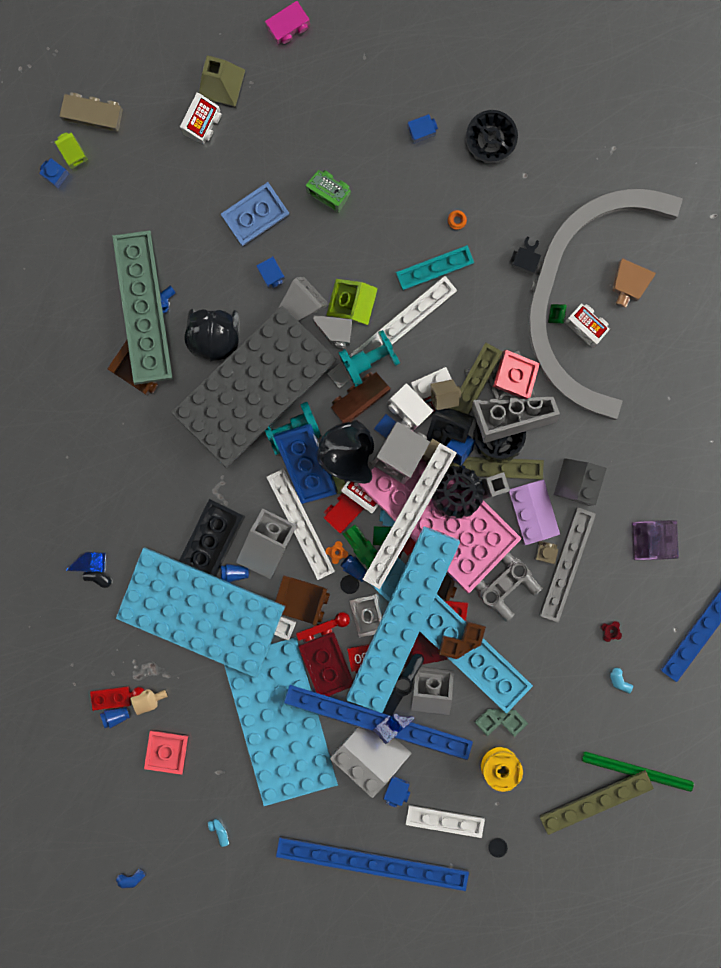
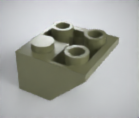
(221, 81)

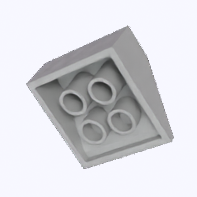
(369, 759)

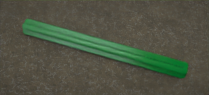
(630, 769)

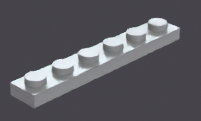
(567, 565)

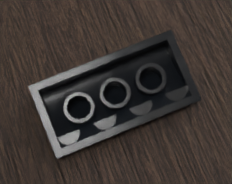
(212, 538)

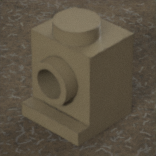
(546, 552)

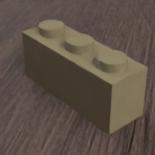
(91, 112)

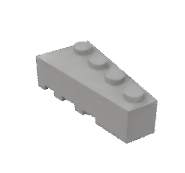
(513, 416)

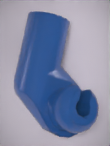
(165, 295)
(130, 882)

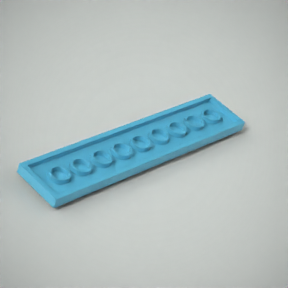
(403, 619)
(482, 665)

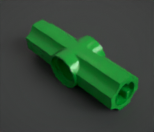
(362, 547)

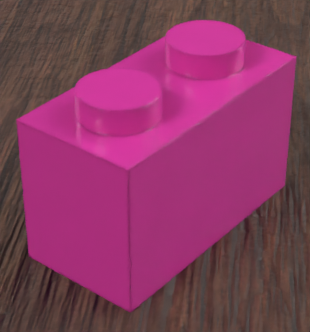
(288, 23)

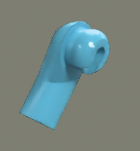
(618, 681)
(220, 830)

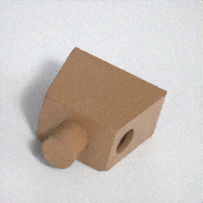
(631, 282)

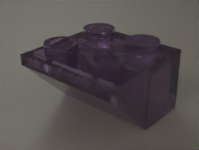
(655, 540)

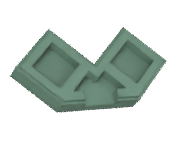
(494, 717)

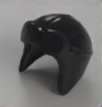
(212, 334)
(346, 452)

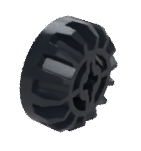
(479, 126)
(517, 444)
(444, 498)

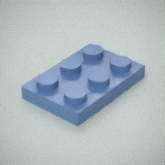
(255, 214)

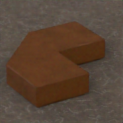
(470, 640)

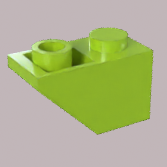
(70, 149)

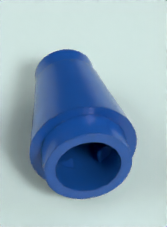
(353, 567)
(233, 572)
(113, 717)

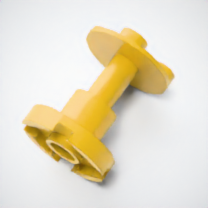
(503, 779)

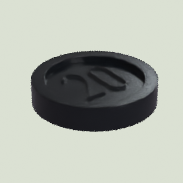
(349, 584)
(498, 847)

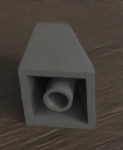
(580, 481)

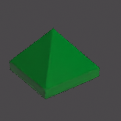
(557, 313)

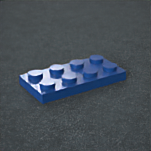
(299, 454)

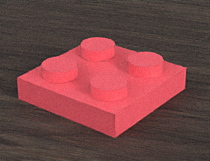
(516, 374)
(166, 752)

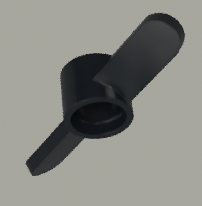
(409, 674)

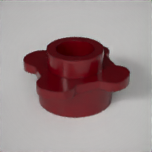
(616, 631)

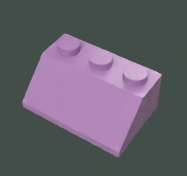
(533, 512)

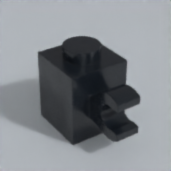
(526, 259)

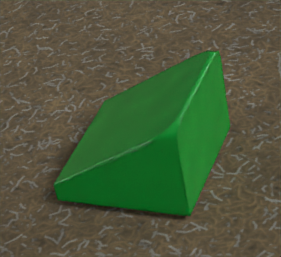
(380, 534)

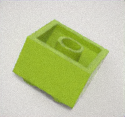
(352, 301)

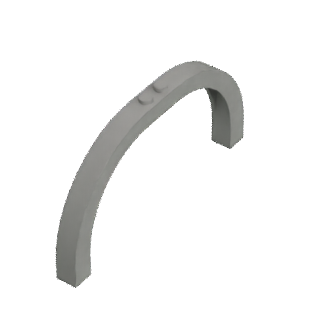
(630, 199)

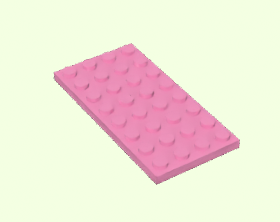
(482, 535)

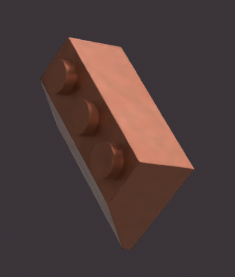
(360, 397)

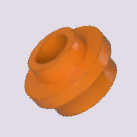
(461, 215)

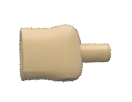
(147, 701)

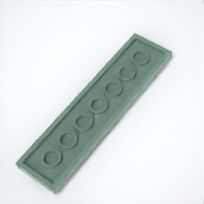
(142, 307)

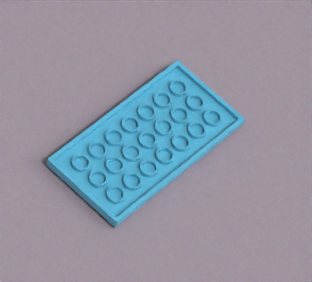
(200, 612)
(282, 740)

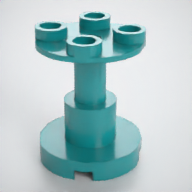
(361, 362)
(297, 421)

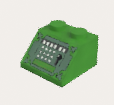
(328, 190)

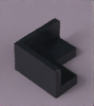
(449, 424)

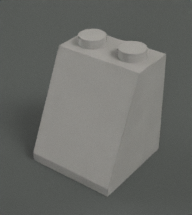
(401, 452)
(266, 543)

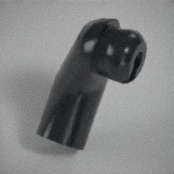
(99, 578)

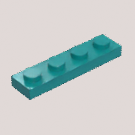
(435, 268)

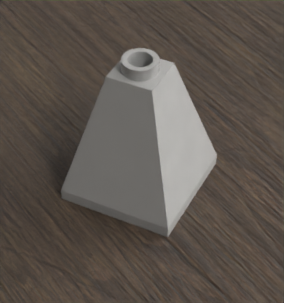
(302, 299)

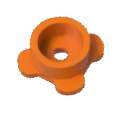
(336, 557)

